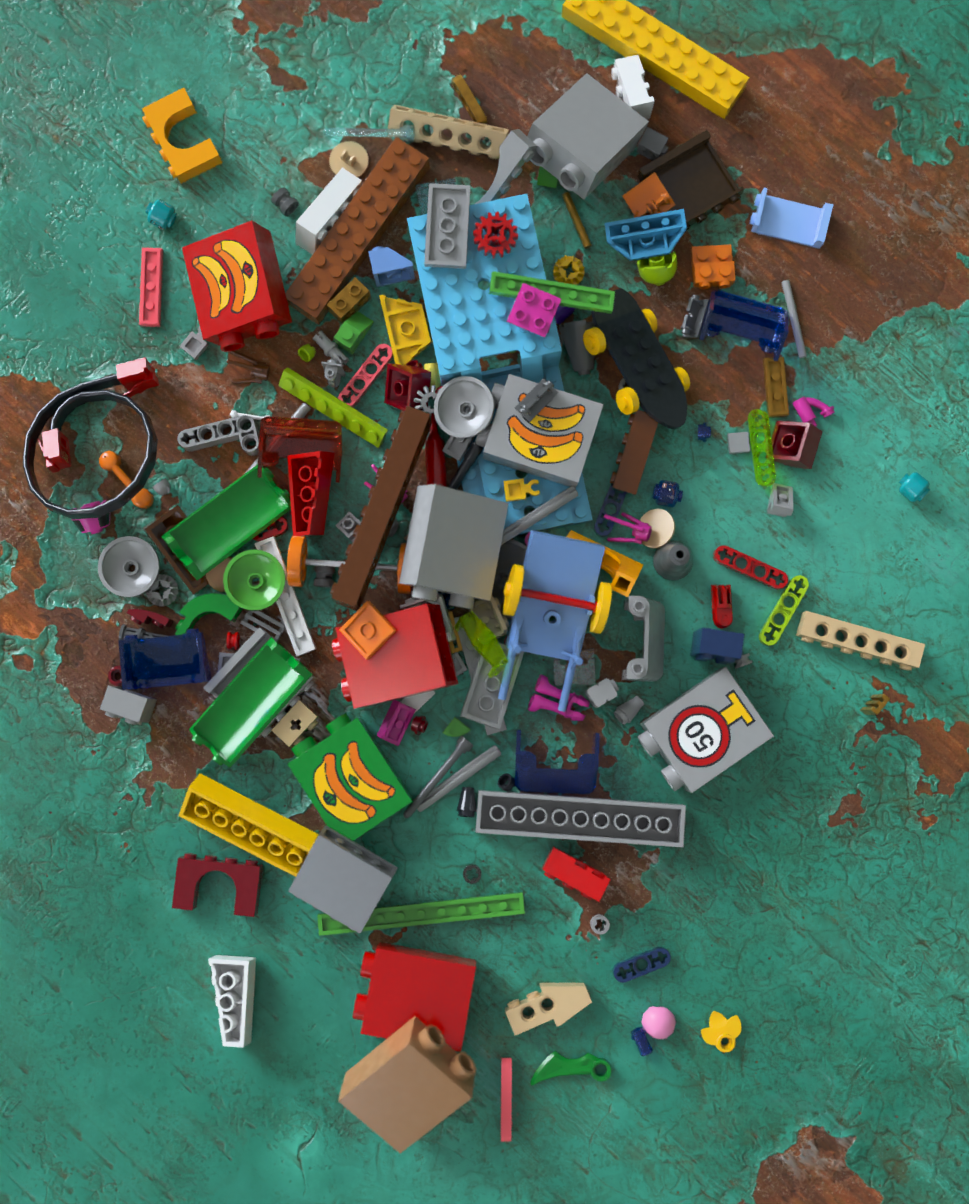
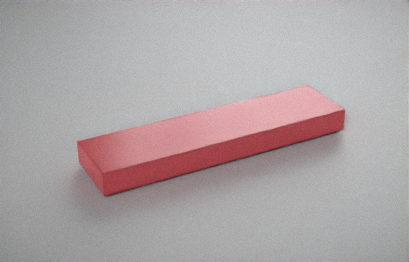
(151, 287)

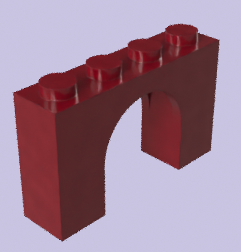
(245, 876)

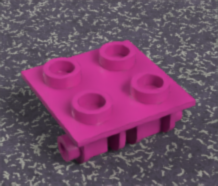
(534, 310)

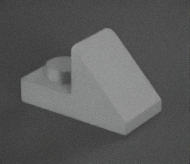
(780, 500)

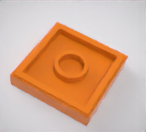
(367, 630)

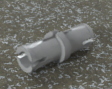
(330, 349)

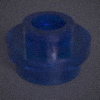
(704, 431)

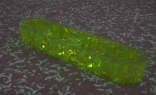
(758, 448)

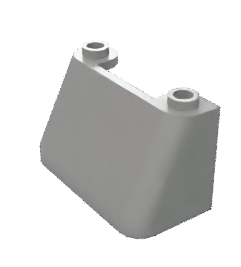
(650, 666)

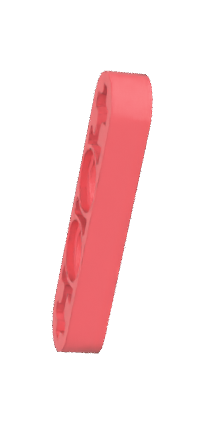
(368, 378)
(506, 1099)

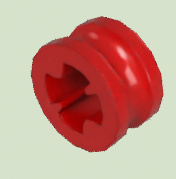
(233, 640)

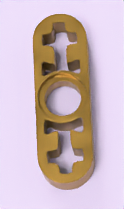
(468, 99)

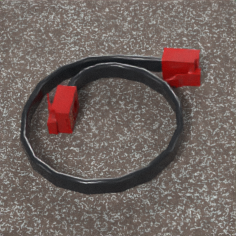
(134, 376)

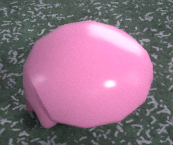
(658, 1022)

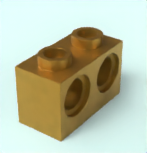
(349, 300)

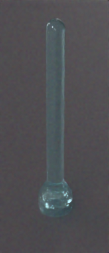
(405, 133)

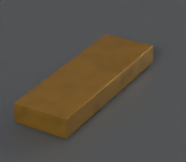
(775, 387)

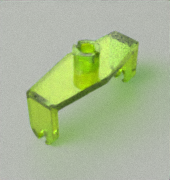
(483, 641)

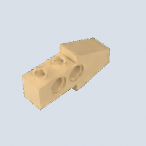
(566, 998)

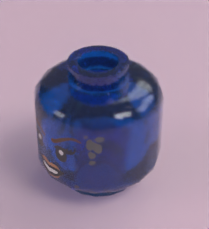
(667, 493)

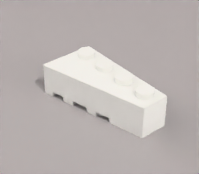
(326, 210)

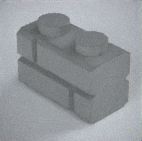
(601, 692)

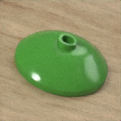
(244, 569)

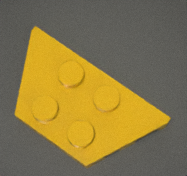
(405, 328)

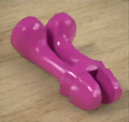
(544, 687)

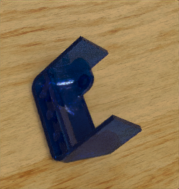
(747, 320)
(534, 779)

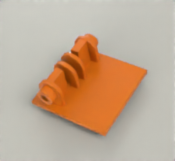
(649, 197)

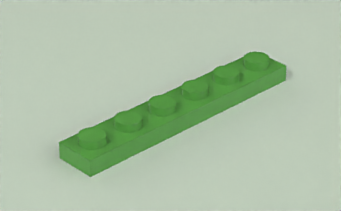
(571, 295)

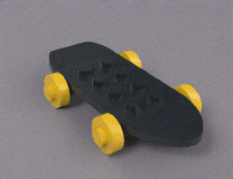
(641, 360)

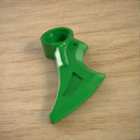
(557, 1065)

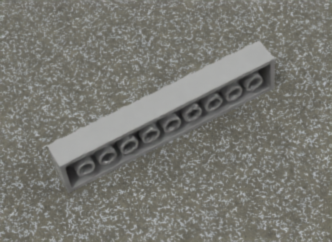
(580, 818)

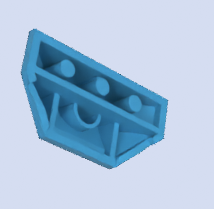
(646, 235)

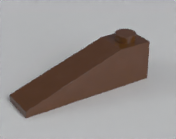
(158, 528)

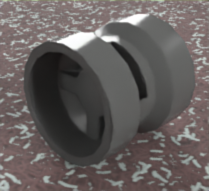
(284, 201)
(324, 576)

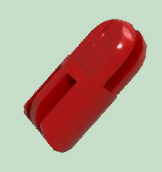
(721, 605)

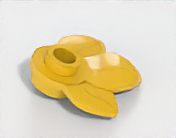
(722, 1028)

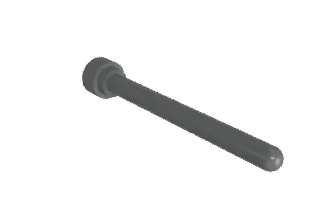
(462, 746)

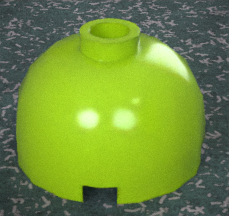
(658, 269)

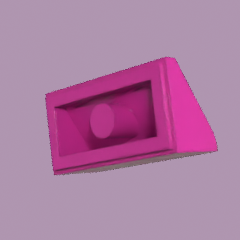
(396, 722)

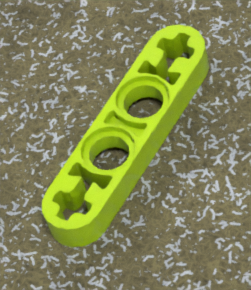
(781, 609)

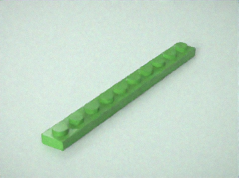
(431, 913)

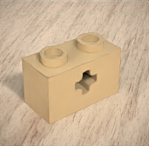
(298, 712)

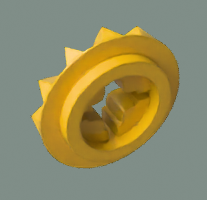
(560, 274)

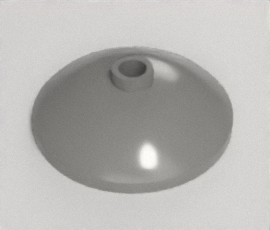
(455, 398)
(115, 565)

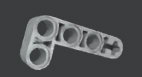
(218, 438)

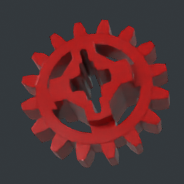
(495, 225)

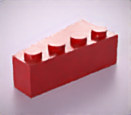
(309, 491)

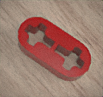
(274, 532)

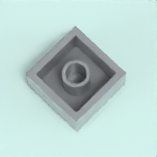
(128, 704)

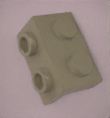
(490, 615)

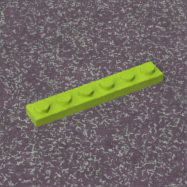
(333, 407)

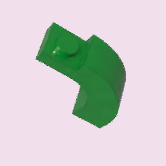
(206, 605)

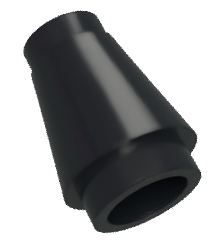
(467, 804)

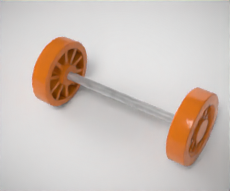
(298, 562)

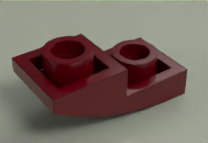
(145, 616)

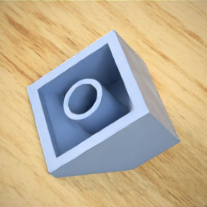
(390, 266)

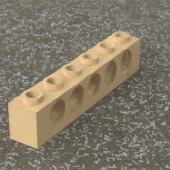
(439, 122)
(911, 650)

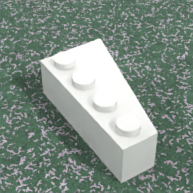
(234, 992)

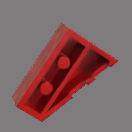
(575, 874)

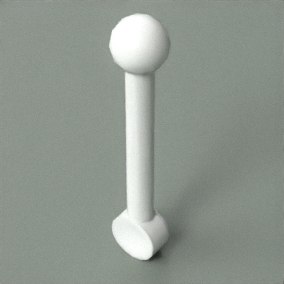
(235, 414)

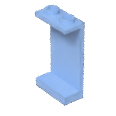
(790, 220)

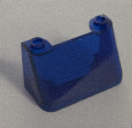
(164, 660)

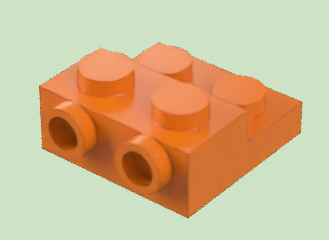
(712, 266)

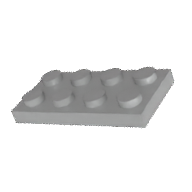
(447, 226)
(482, 696)

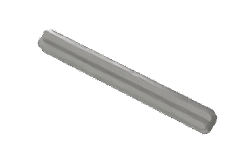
(539, 513)
(460, 776)

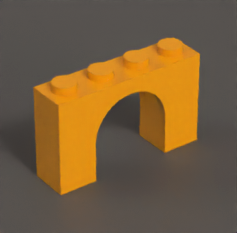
(184, 162)
(620, 567)

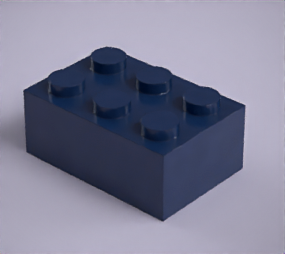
(717, 645)

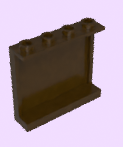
(694, 179)

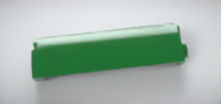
(227, 521)
(249, 703)

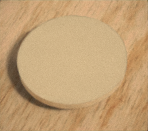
(350, 157)
(662, 527)

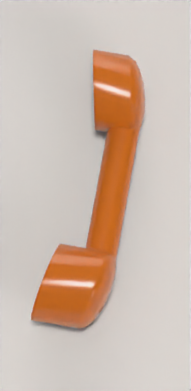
(111, 462)

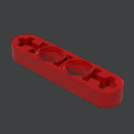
(752, 563)

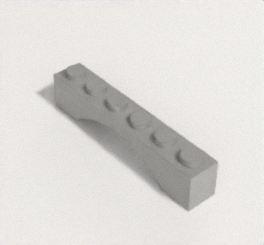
(513, 154)

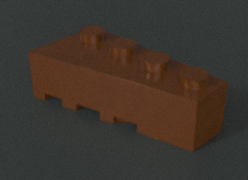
(635, 452)

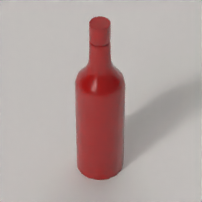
(435, 456)

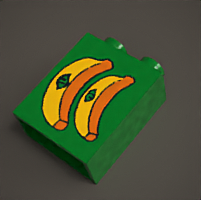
(349, 778)

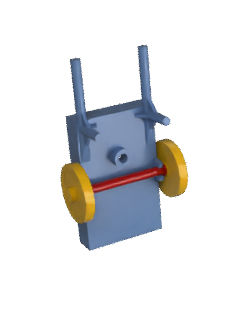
(558, 582)

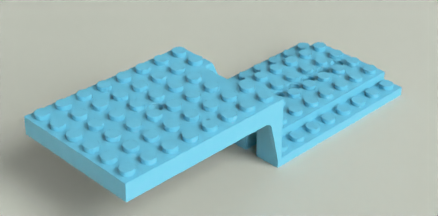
(474, 325)

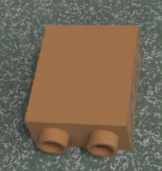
(408, 1084)

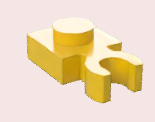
(516, 489)

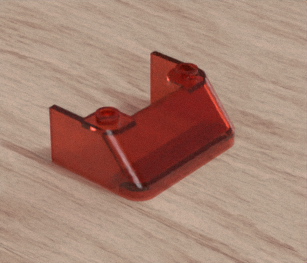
(296, 436)

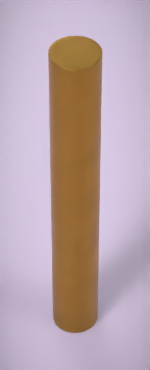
(576, 220)

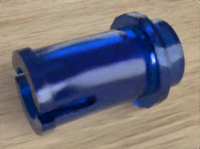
(641, 1041)

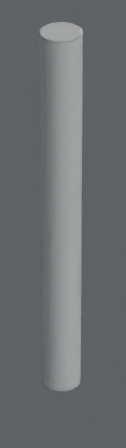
(794, 319)

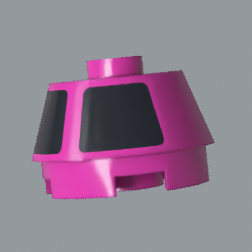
(92, 525)

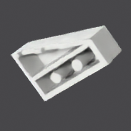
(631, 85)

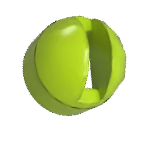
(306, 352)

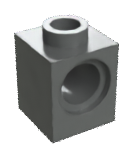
(652, 144)

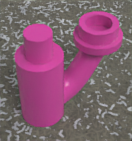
(804, 409)

